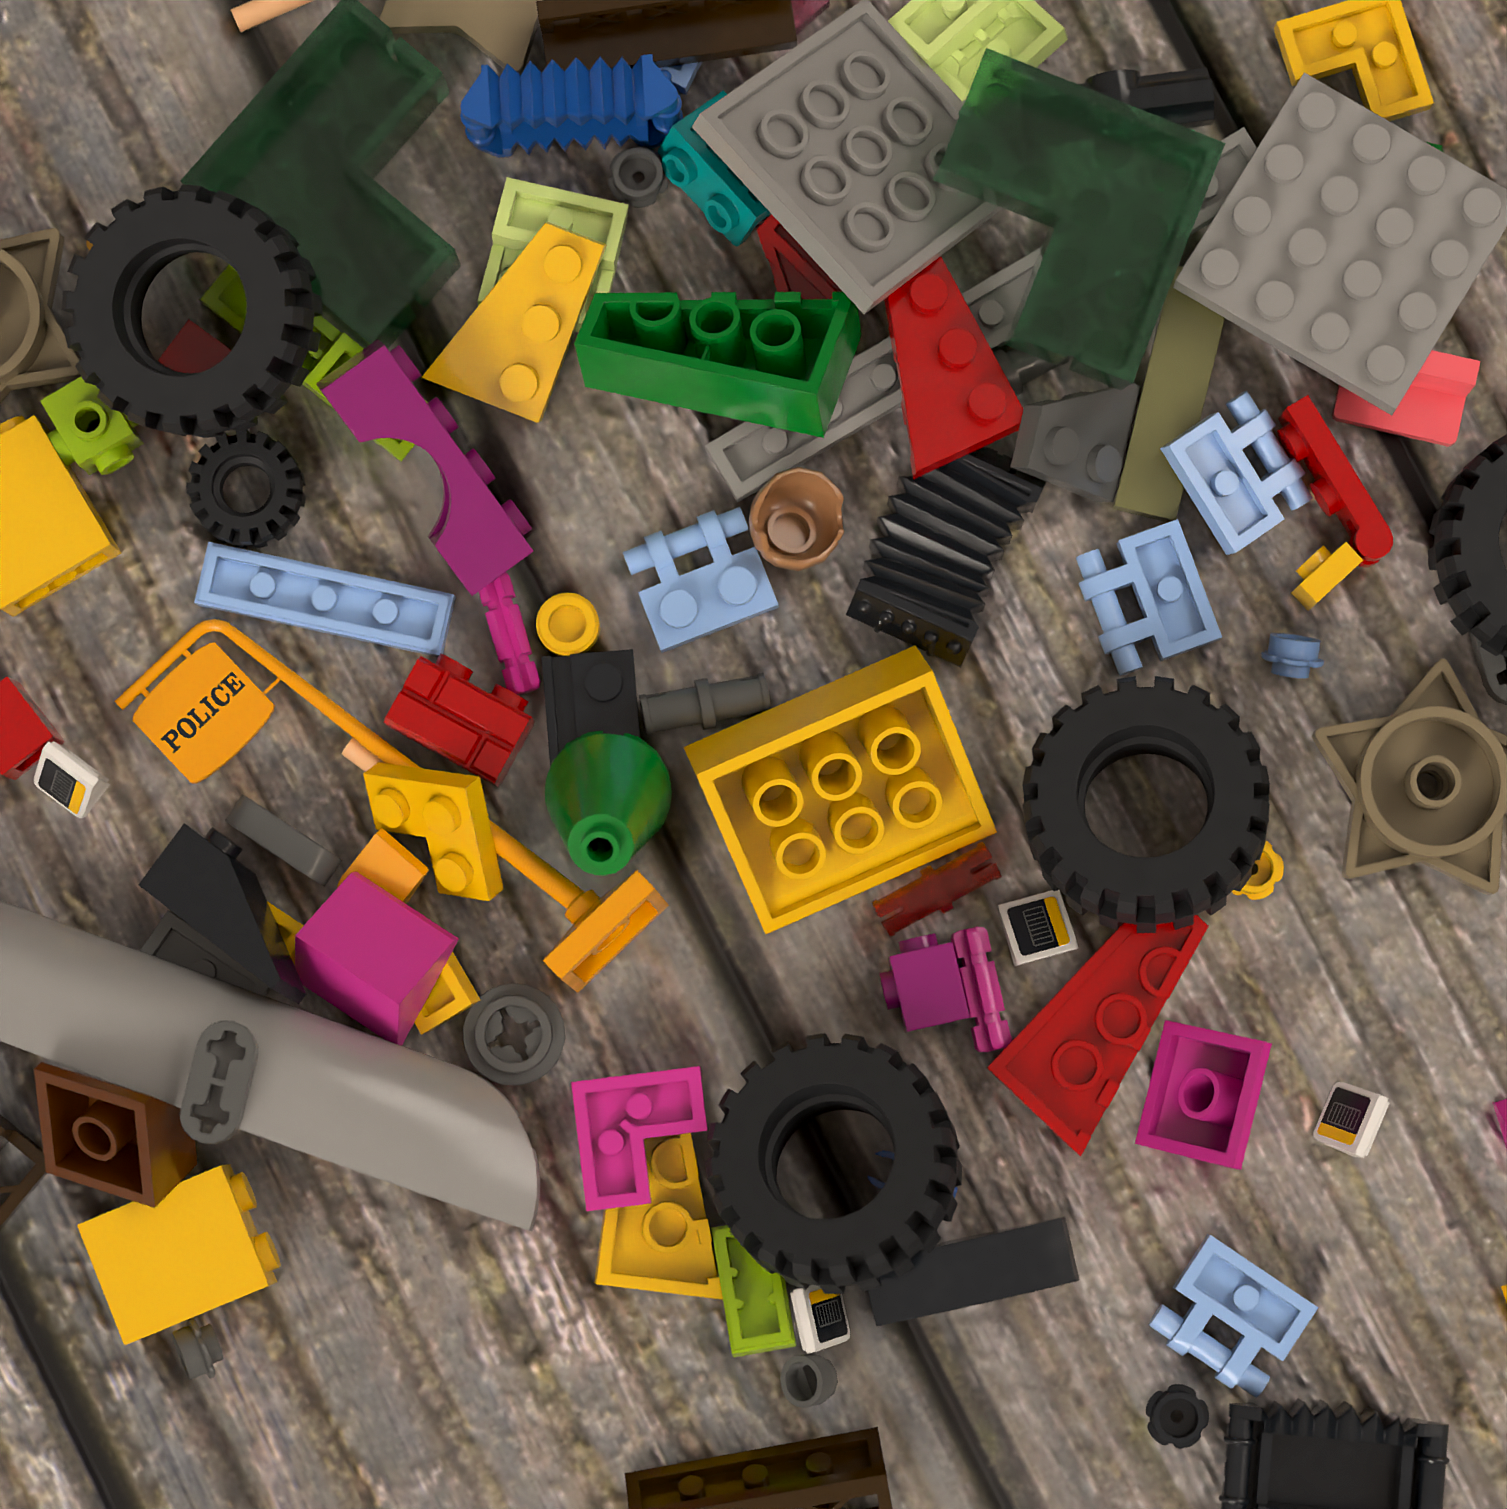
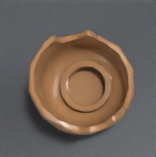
(797, 519)

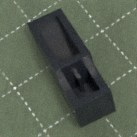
(978, 1271)

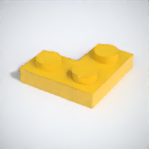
(1363, 37)
(450, 815)

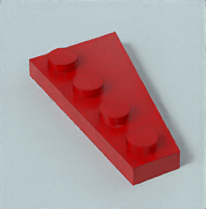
(1091, 1030)

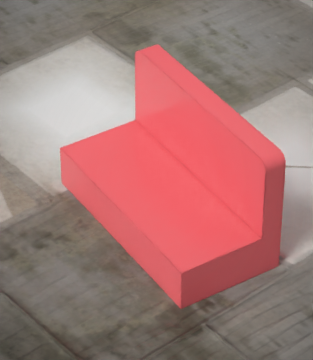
(1429, 408)

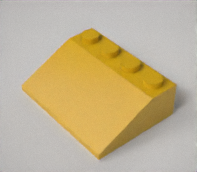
(841, 789)

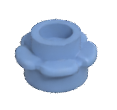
(1292, 654)

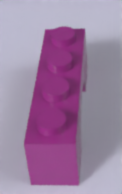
(379, 401)

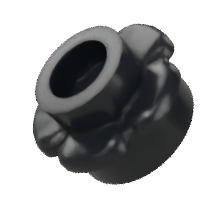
(1194, 1419)

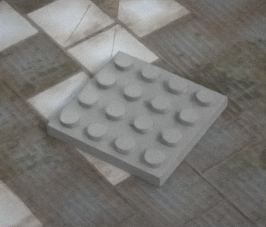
(847, 153)
(1347, 243)

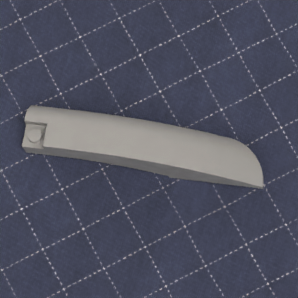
(313, 1080)

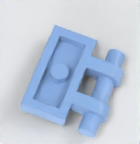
(1223, 481)
(1167, 591)
(705, 598)
(1243, 1298)

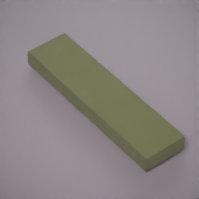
(1168, 404)

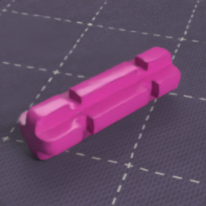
(509, 636)
(981, 989)

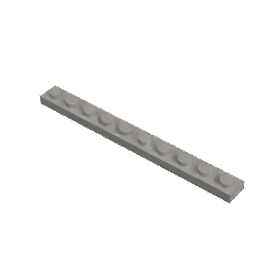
(756, 452)

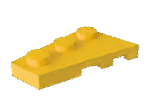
(524, 326)
(662, 1242)

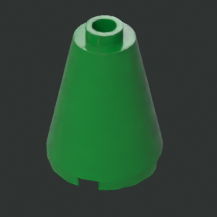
(607, 798)

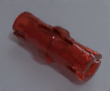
(936, 889)

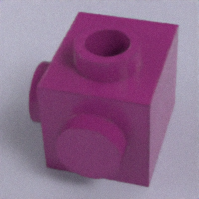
(924, 984)

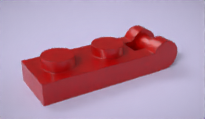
(1336, 482)

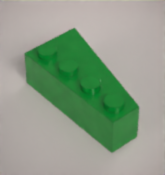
(724, 356)

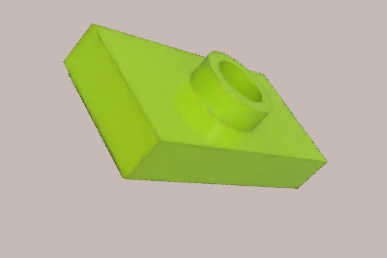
(752, 1298)

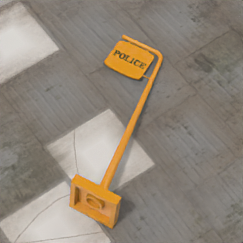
(213, 709)

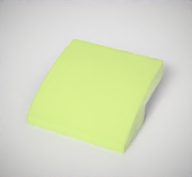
(957, 32)
(530, 205)

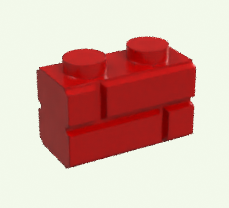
(460, 719)

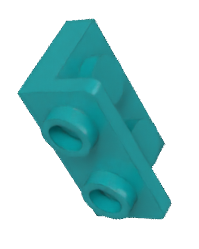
(709, 181)

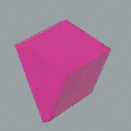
(372, 956)
(1203, 1094)

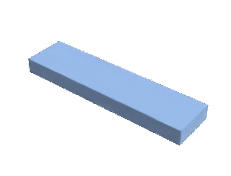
(325, 599)

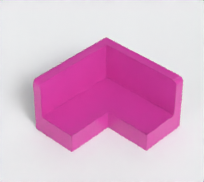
(617, 1116)

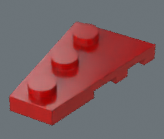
(946, 372)

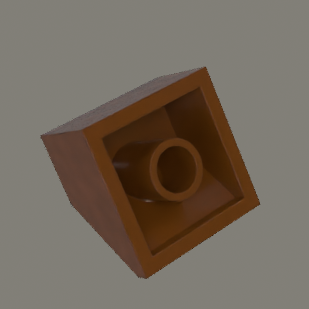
(111, 1136)

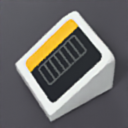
(69, 779)
(1037, 927)
(1350, 1119)
(819, 1318)

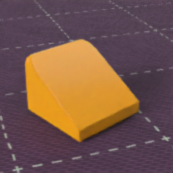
(389, 866)

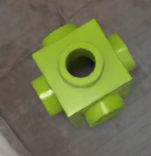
(75, 413)

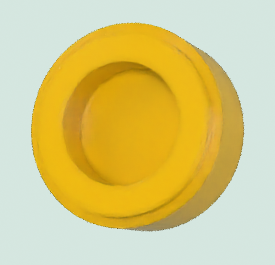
(568, 624)

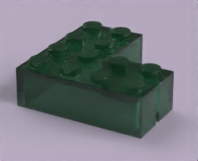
(311, 161)
(1109, 186)

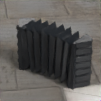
(941, 551)
(1331, 1459)

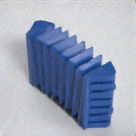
(570, 106)

